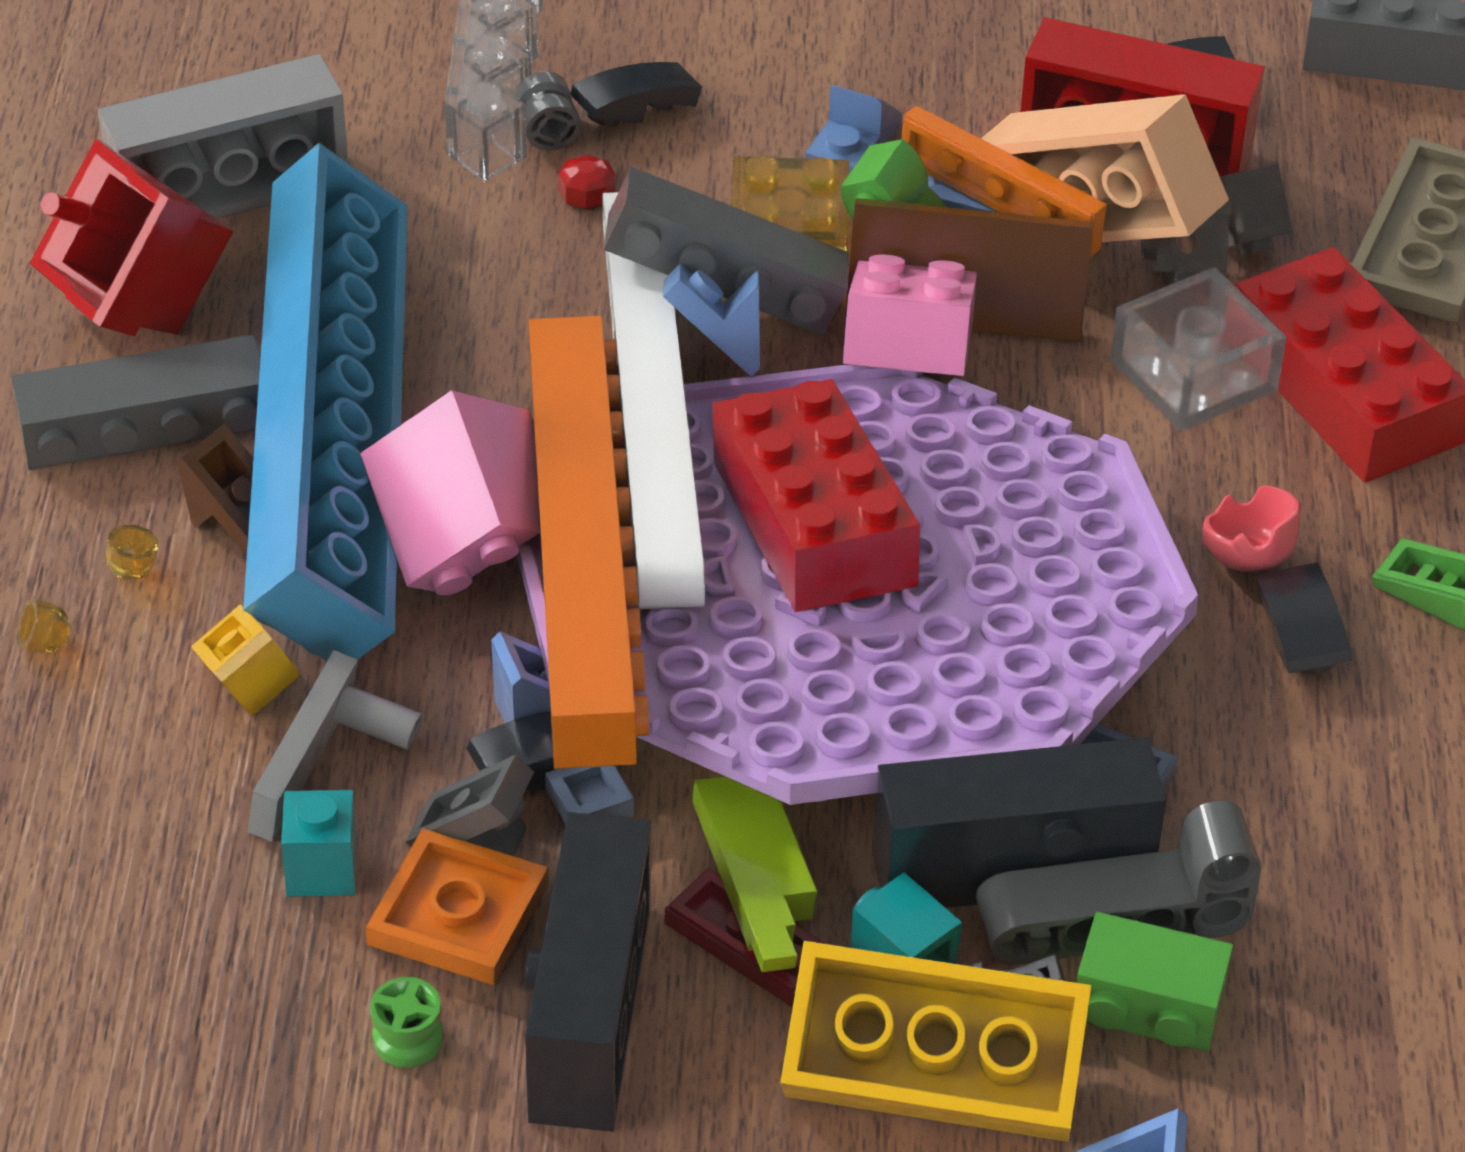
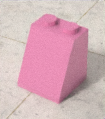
(456, 489)

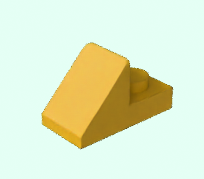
(246, 660)

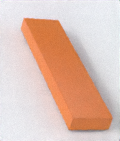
(996, 175)

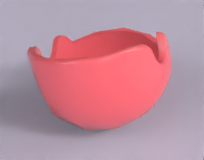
(1254, 533)

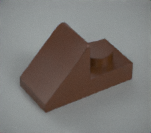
(219, 483)

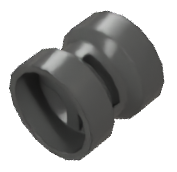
(549, 108)

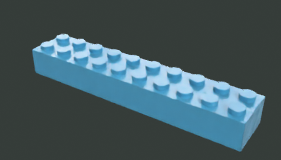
(326, 394)

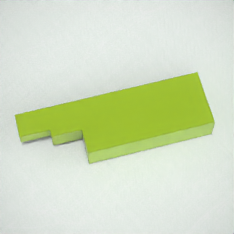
(757, 866)

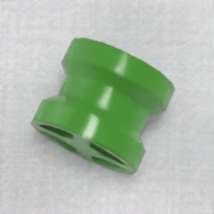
(391, 1011)

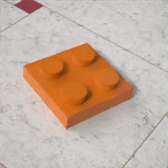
(457, 906)

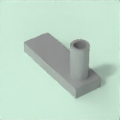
(329, 703)

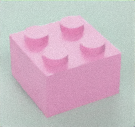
(910, 315)

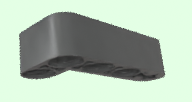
(1196, 889)

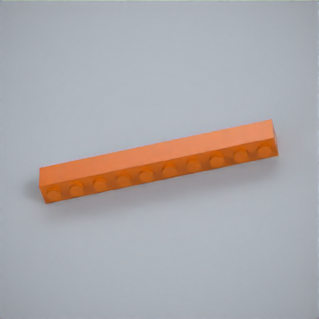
(585, 547)

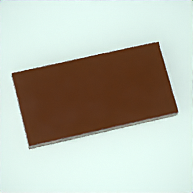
(1026, 266)

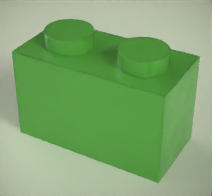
(1154, 980)

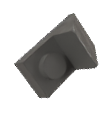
(480, 807)

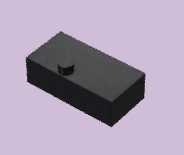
(1012, 811)
(588, 972)

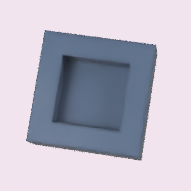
(589, 791)

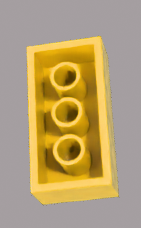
(935, 1041)

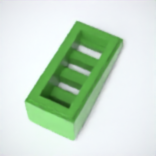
(1440, 599)

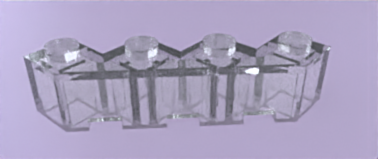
(487, 62)

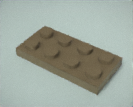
(1418, 234)

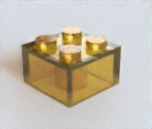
(794, 194)

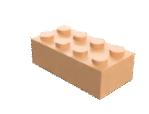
(1130, 154)

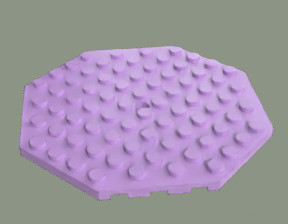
(1027, 620)

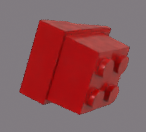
(127, 246)

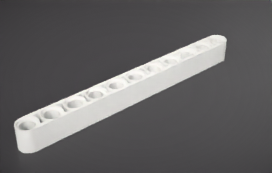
(655, 436)

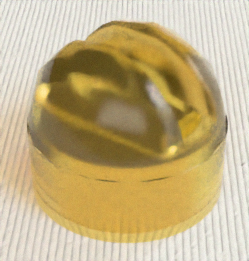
(142, 551)
(42, 627)

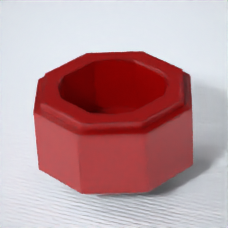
(585, 180)

